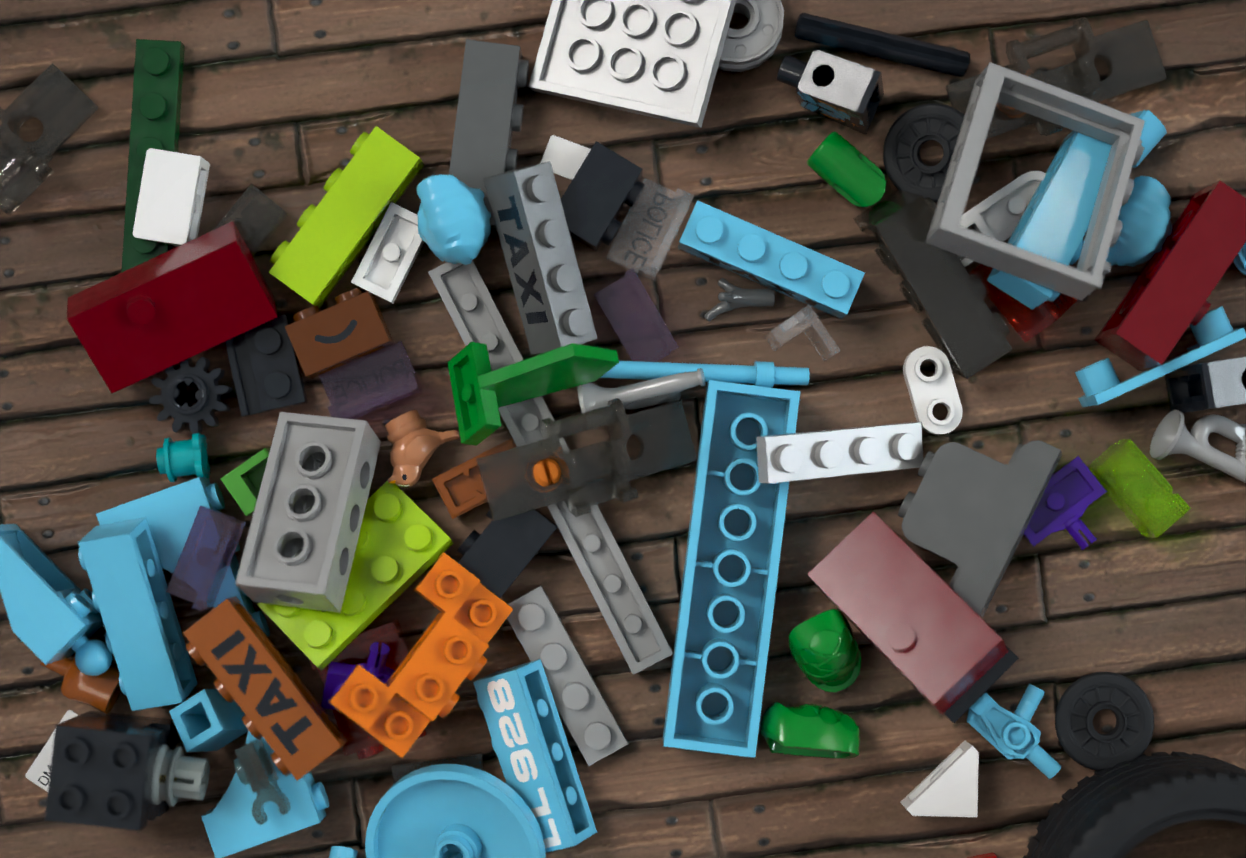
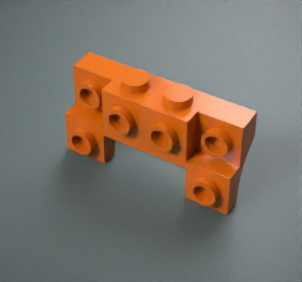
(434, 666)

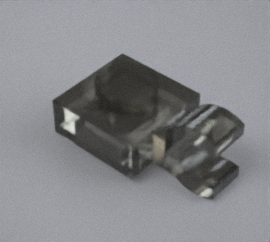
(256, 769)

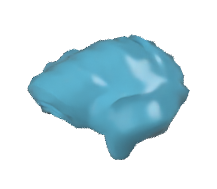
(452, 218)
(1144, 223)

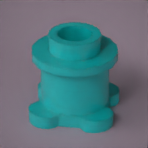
(183, 457)

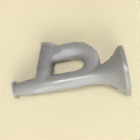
(640, 394)
(1174, 438)

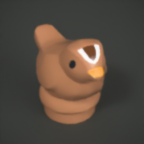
(412, 446)

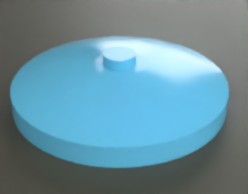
(452, 815)

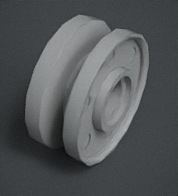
(757, 40)

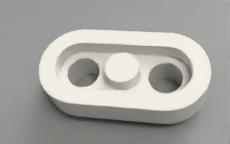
(928, 391)

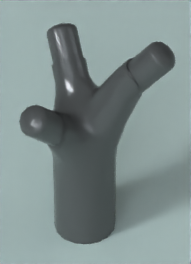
(739, 297)

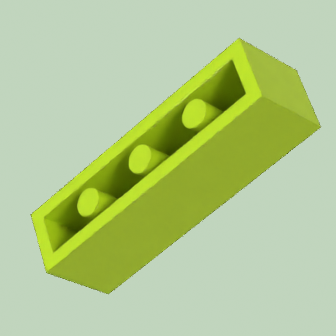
(346, 216)

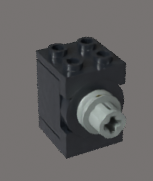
(119, 771)

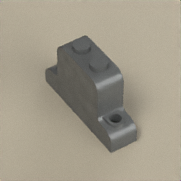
(977, 511)

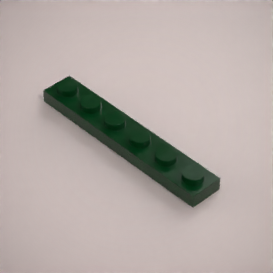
(153, 125)

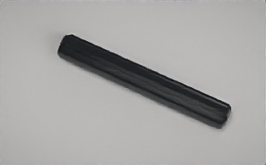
(882, 45)

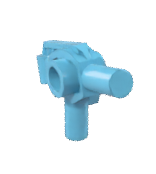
(1013, 732)

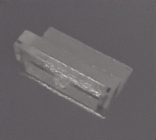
(650, 229)
(810, 324)

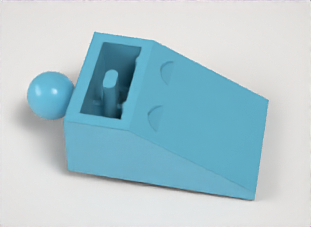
(47, 606)

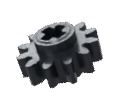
(174, 393)

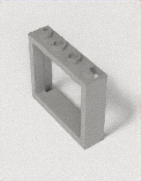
(1064, 109)

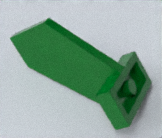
(481, 391)

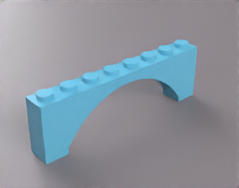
(231, 822)

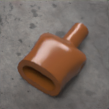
(95, 691)

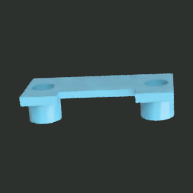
(1211, 333)

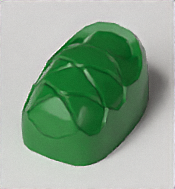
(826, 650)
(810, 731)

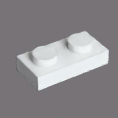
(390, 254)

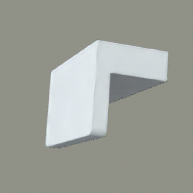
(171, 197)

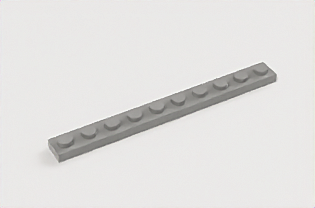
(585, 535)

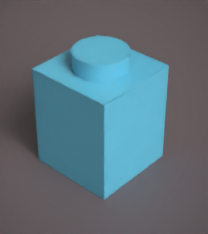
(208, 721)

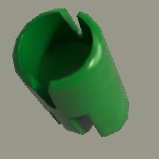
(848, 171)

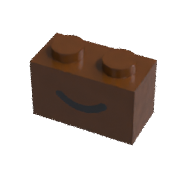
(338, 333)

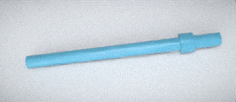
(759, 374)

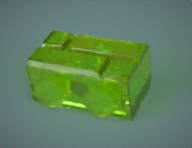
(1138, 488)

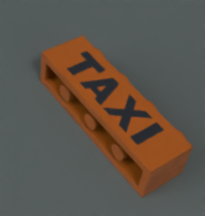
(264, 688)

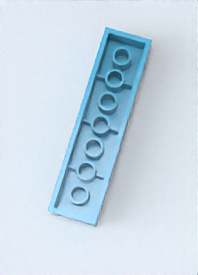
(728, 574)

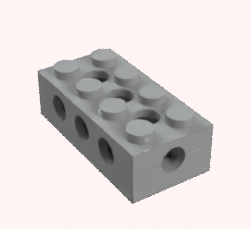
(309, 512)

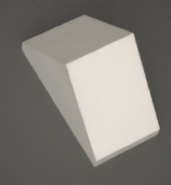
(949, 788)

